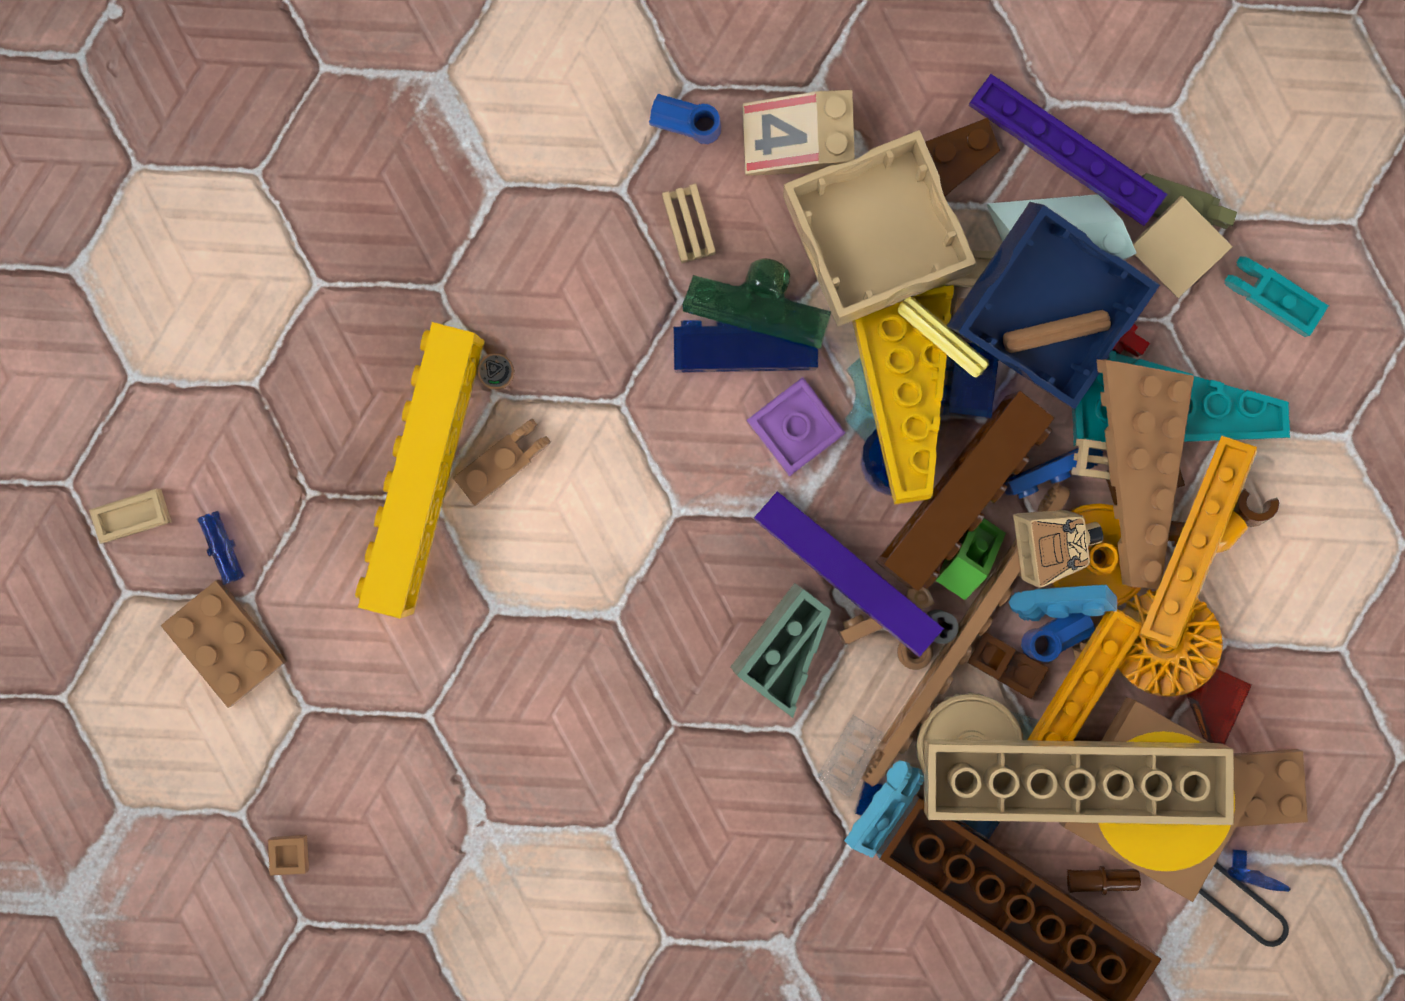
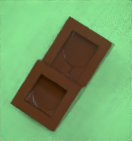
(1008, 665)

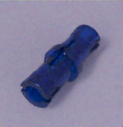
(221, 547)

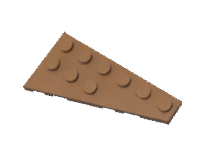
(1144, 457)

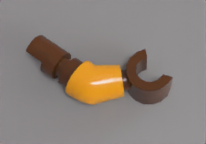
(1237, 524)

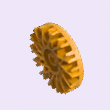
(1108, 569)
(1168, 669)

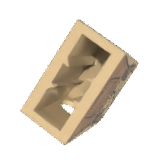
(1053, 544)

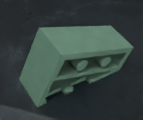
(783, 648)

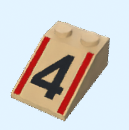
(798, 133)

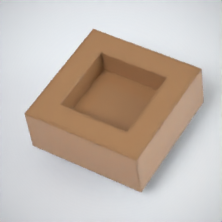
(288, 855)

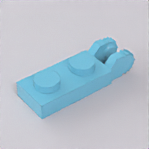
(885, 809)

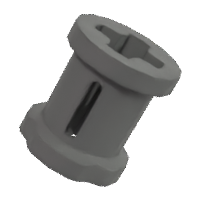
(948, 632)

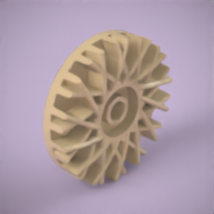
(967, 718)

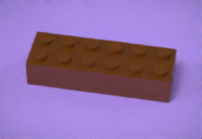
(965, 490)

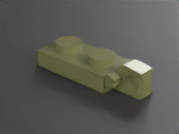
(1203, 202)

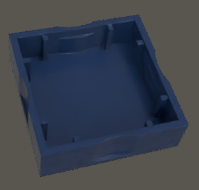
(1047, 275)

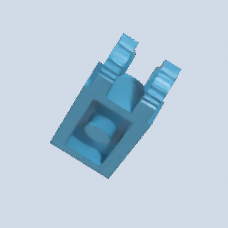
(1061, 601)

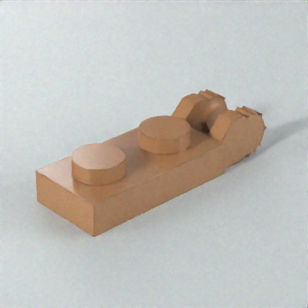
(499, 464)

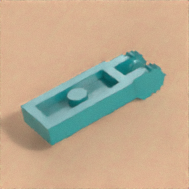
(1278, 297)

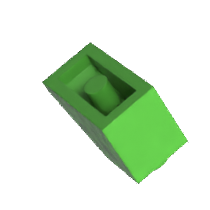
(973, 560)

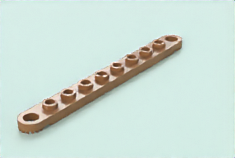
(938, 678)

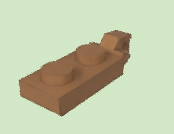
(859, 628)

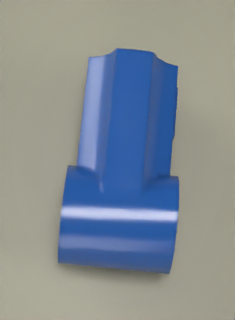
(682, 117)
(1060, 635)

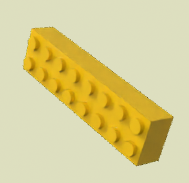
(420, 471)

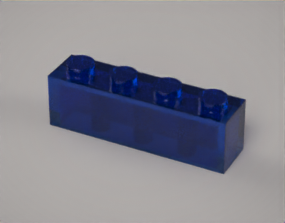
(737, 350)

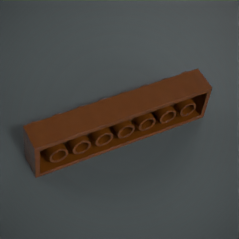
(1018, 906)

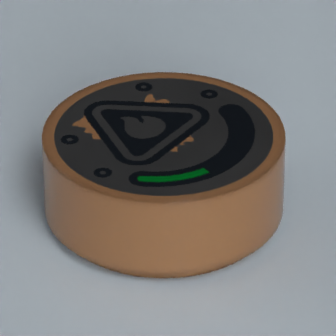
(496, 371)

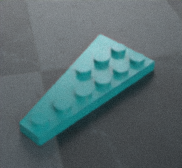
(1212, 412)

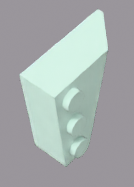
(1085, 212)

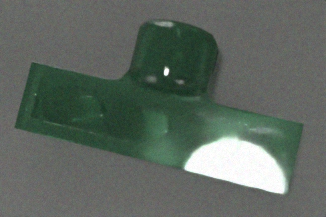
(759, 304)

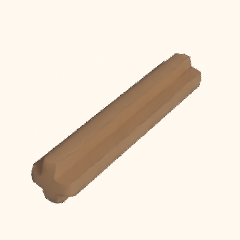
(1056, 331)

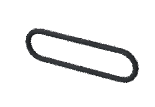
(1267, 943)

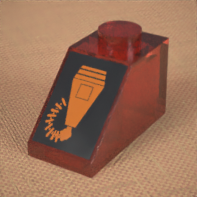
(1218, 705)

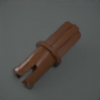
(1103, 880)

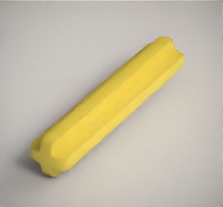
(943, 336)

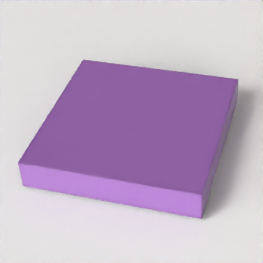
(796, 426)

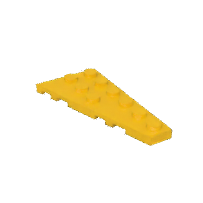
(905, 391)

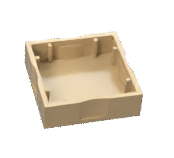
(878, 228)

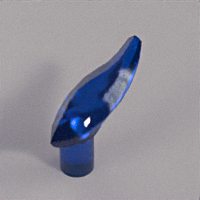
(1253, 877)

